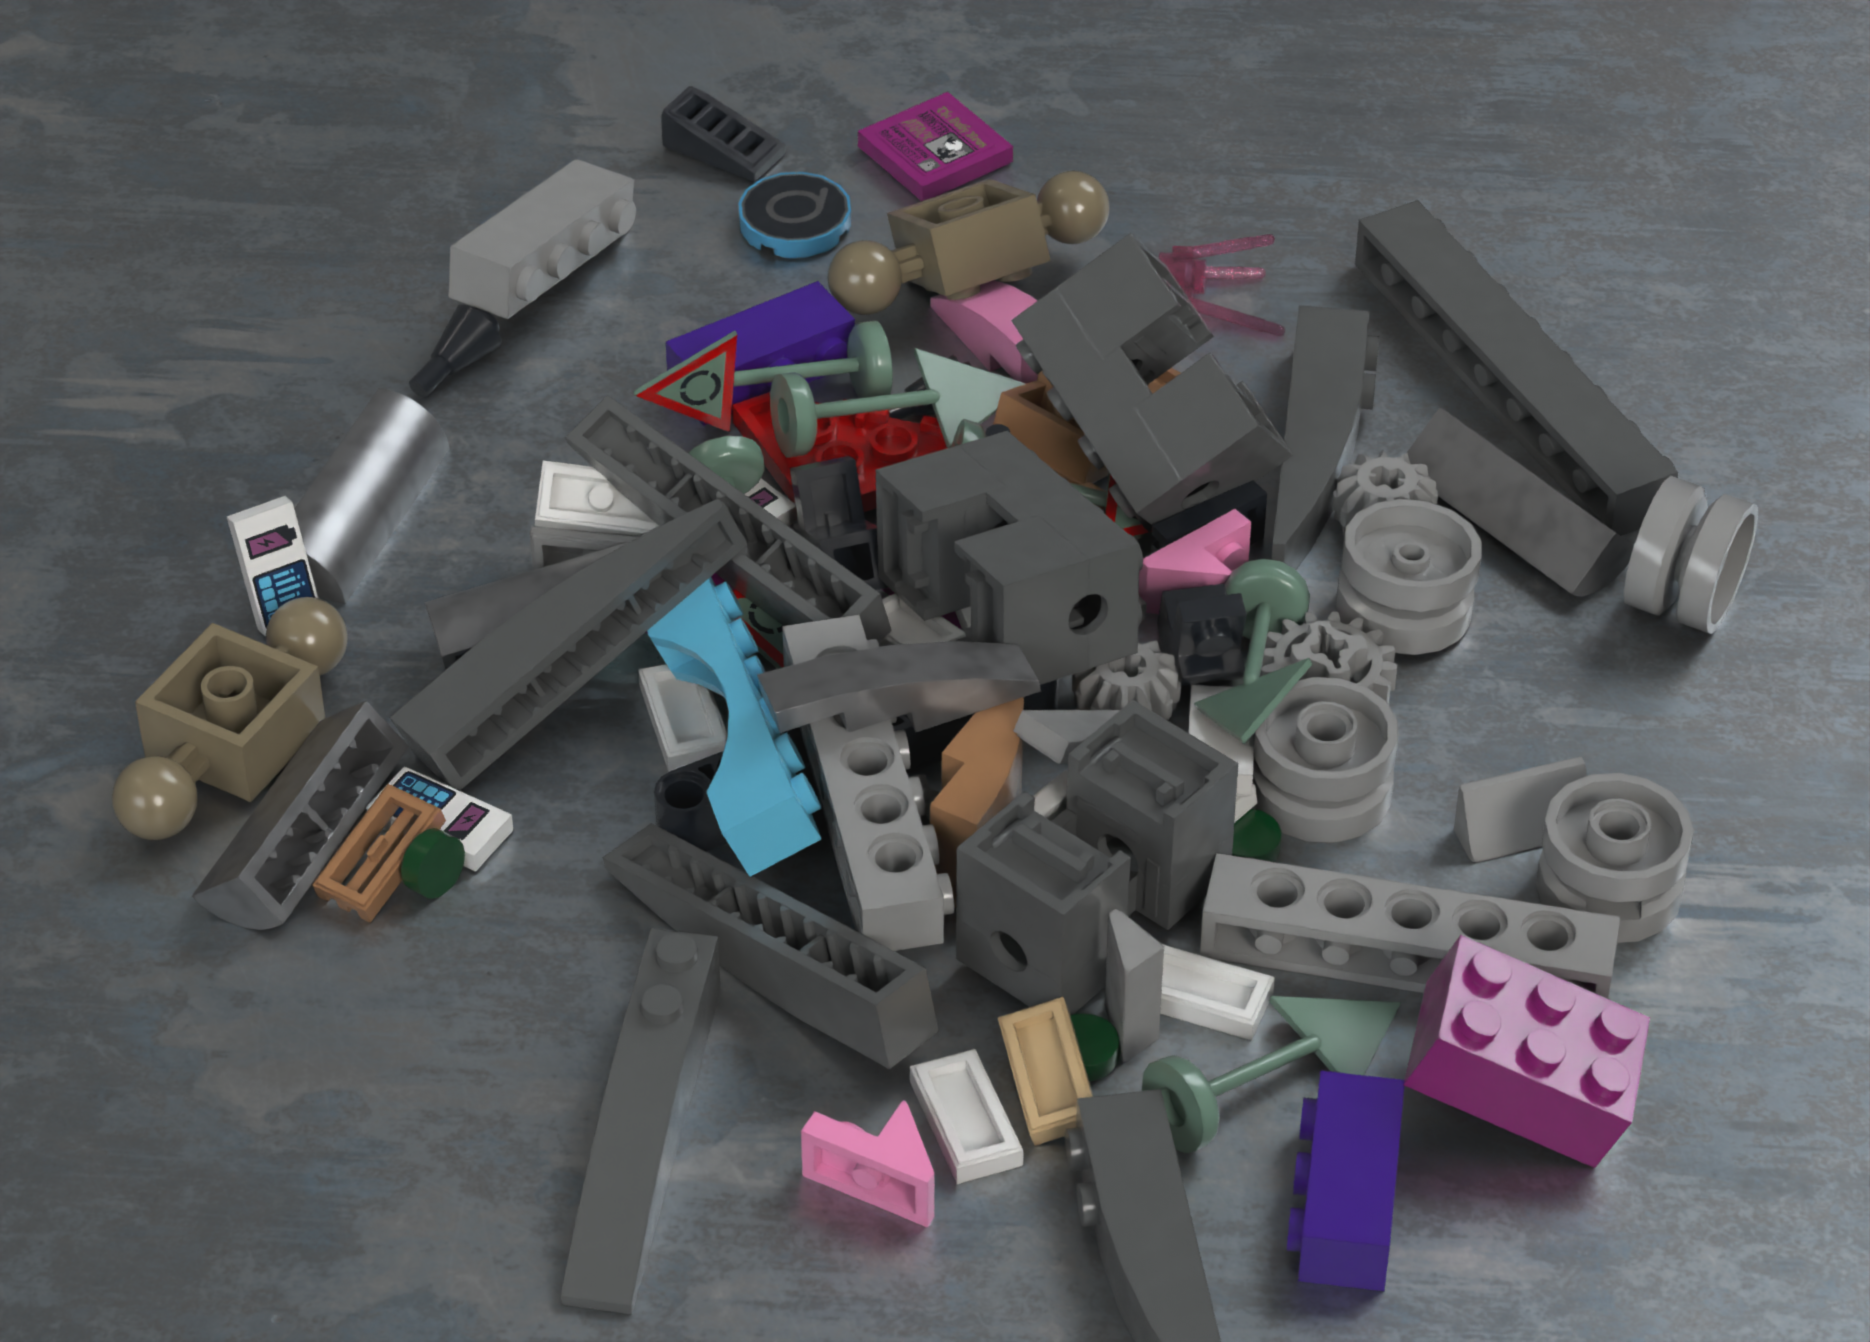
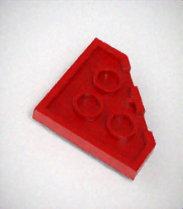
(868, 437)

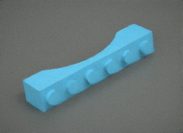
(756, 790)

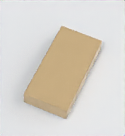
(1046, 1067)

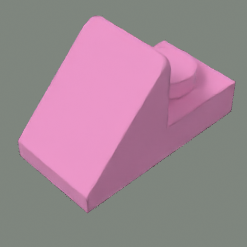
(1196, 559)
(879, 1170)

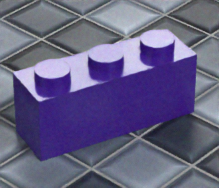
(779, 332)
(1347, 1180)

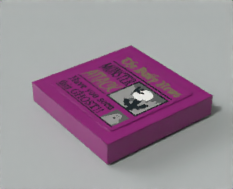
(935, 146)

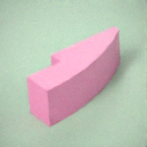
(987, 328)

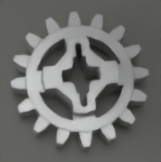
(1335, 652)

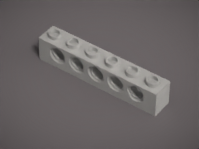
(872, 809)
(1387, 928)

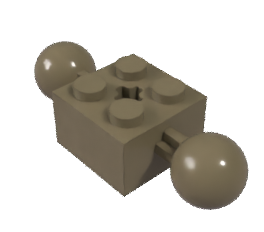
(968, 240)
(228, 715)

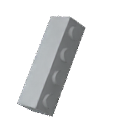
(541, 238)

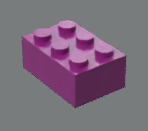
(1528, 1051)

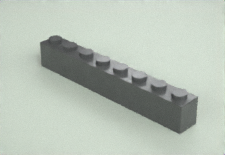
(1512, 365)

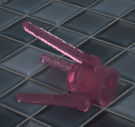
(1194, 272)

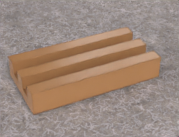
(382, 869)

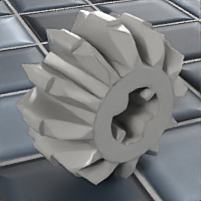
(1379, 481)
(1142, 677)

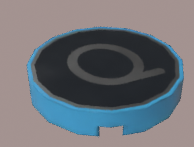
(795, 214)

